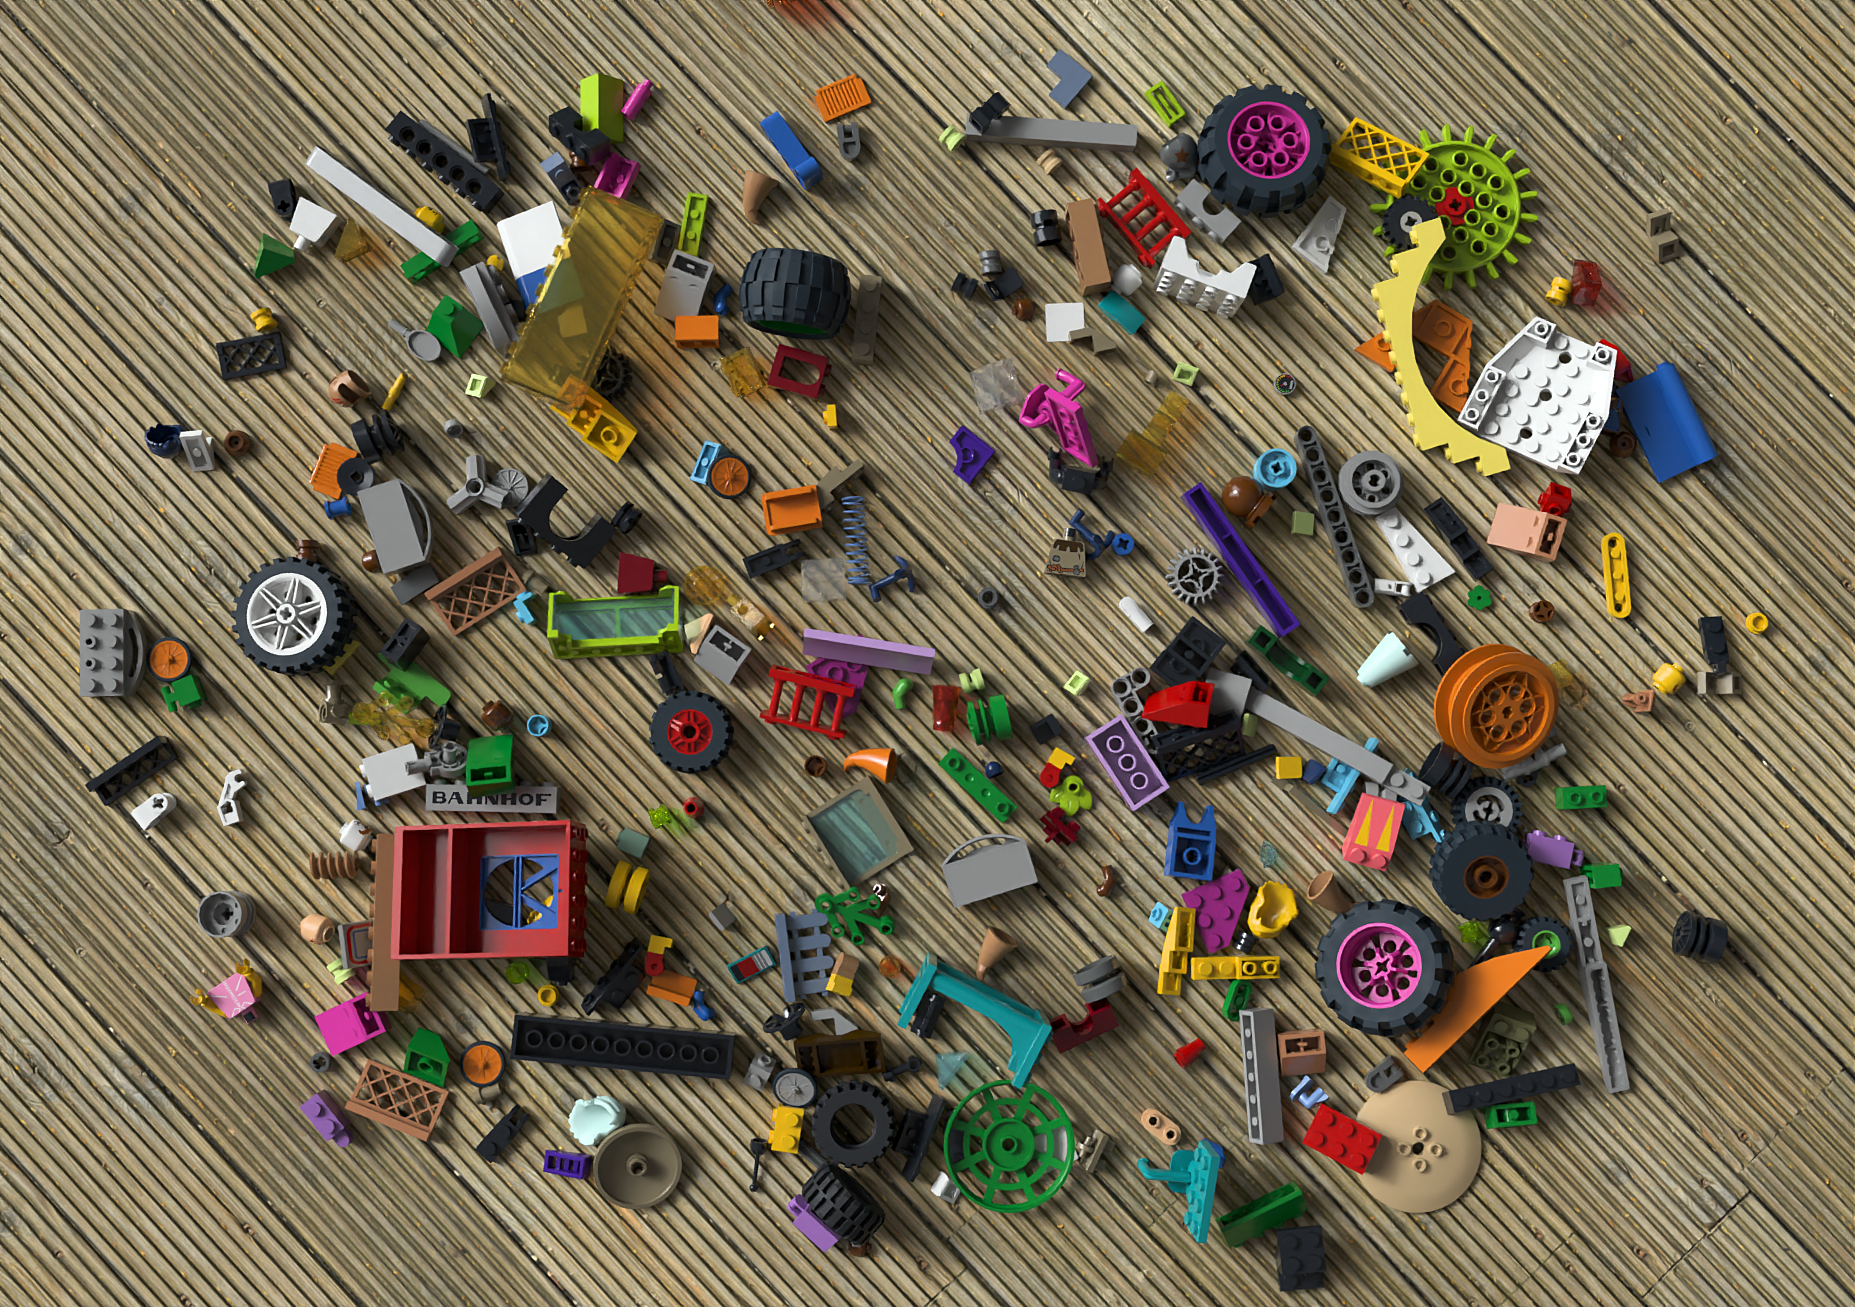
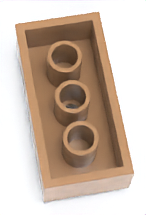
(1087, 246)

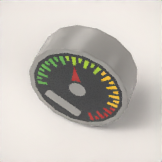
(1284, 384)

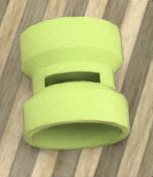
(975, 677)
(340, 975)

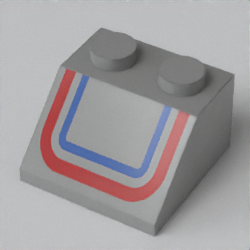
(355, 943)

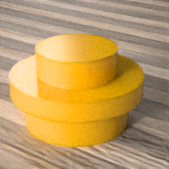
(1756, 623)
(548, 995)

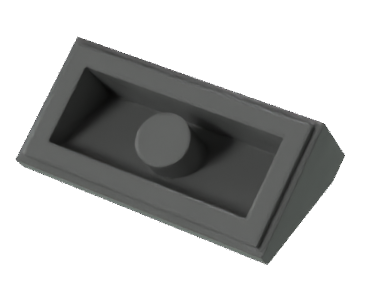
(665, 243)

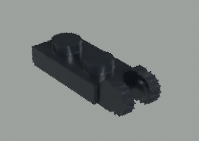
(771, 559)
(501, 1135)

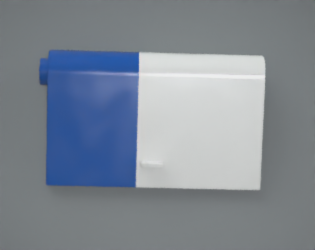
(529, 245)

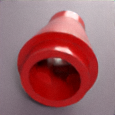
(699, 807)
(1189, 1053)

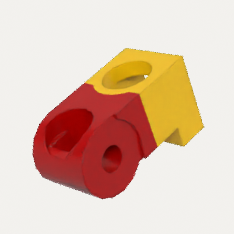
(1050, 774)
(655, 955)

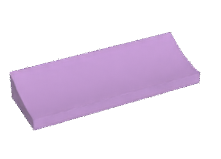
(868, 651)

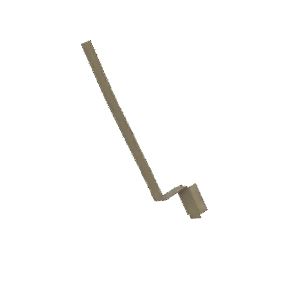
(1283, 784)

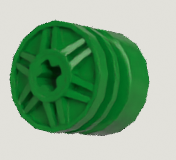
(989, 720)

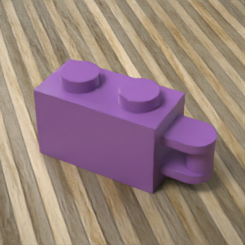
(1552, 851)
(328, 1118)
(811, 1224)

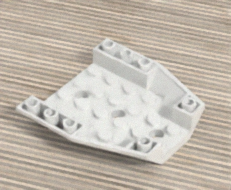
(1509, 398)

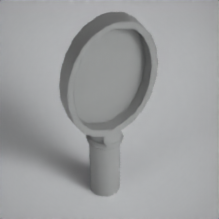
(419, 342)

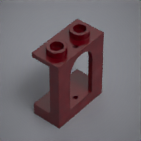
(812, 391)

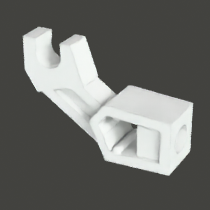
(228, 796)

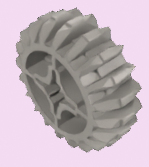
(1176, 582)

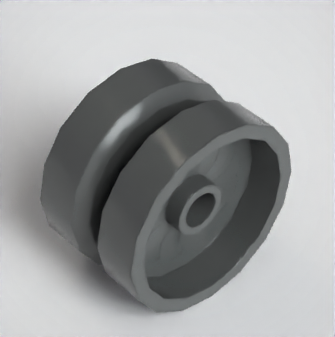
(1100, 979)

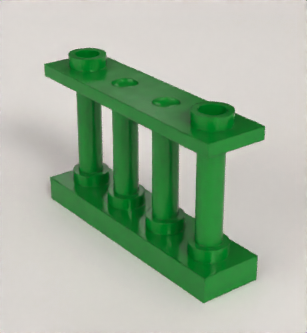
(977, 785)

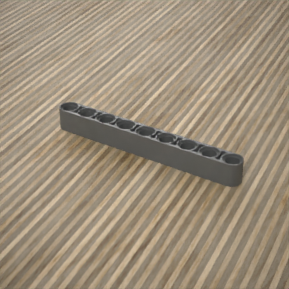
(1332, 528)

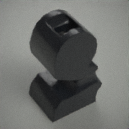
(990, 110)

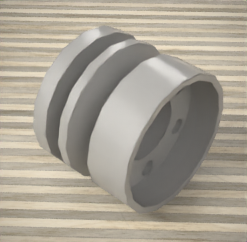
(214, 914)

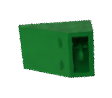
(490, 766)

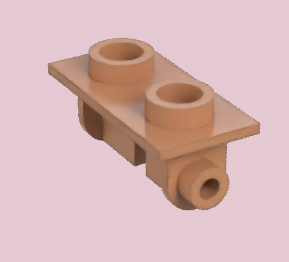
(1641, 701)

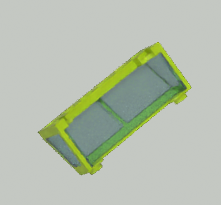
(615, 625)

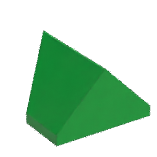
(272, 256)

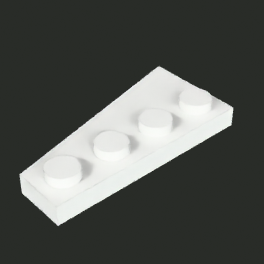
(1416, 556)

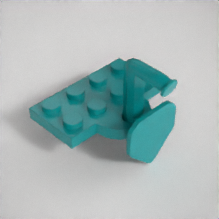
(1196, 1176)

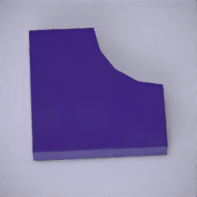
(971, 454)

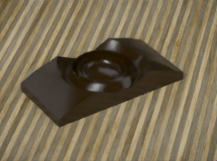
(840, 1054)

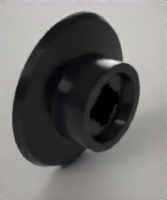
(351, 468)

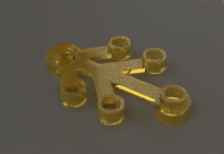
(367, 713)

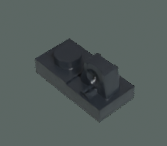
(1246, 664)

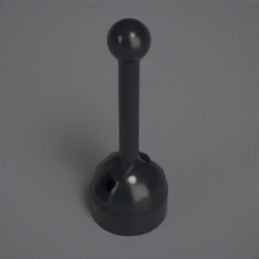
(758, 1147)

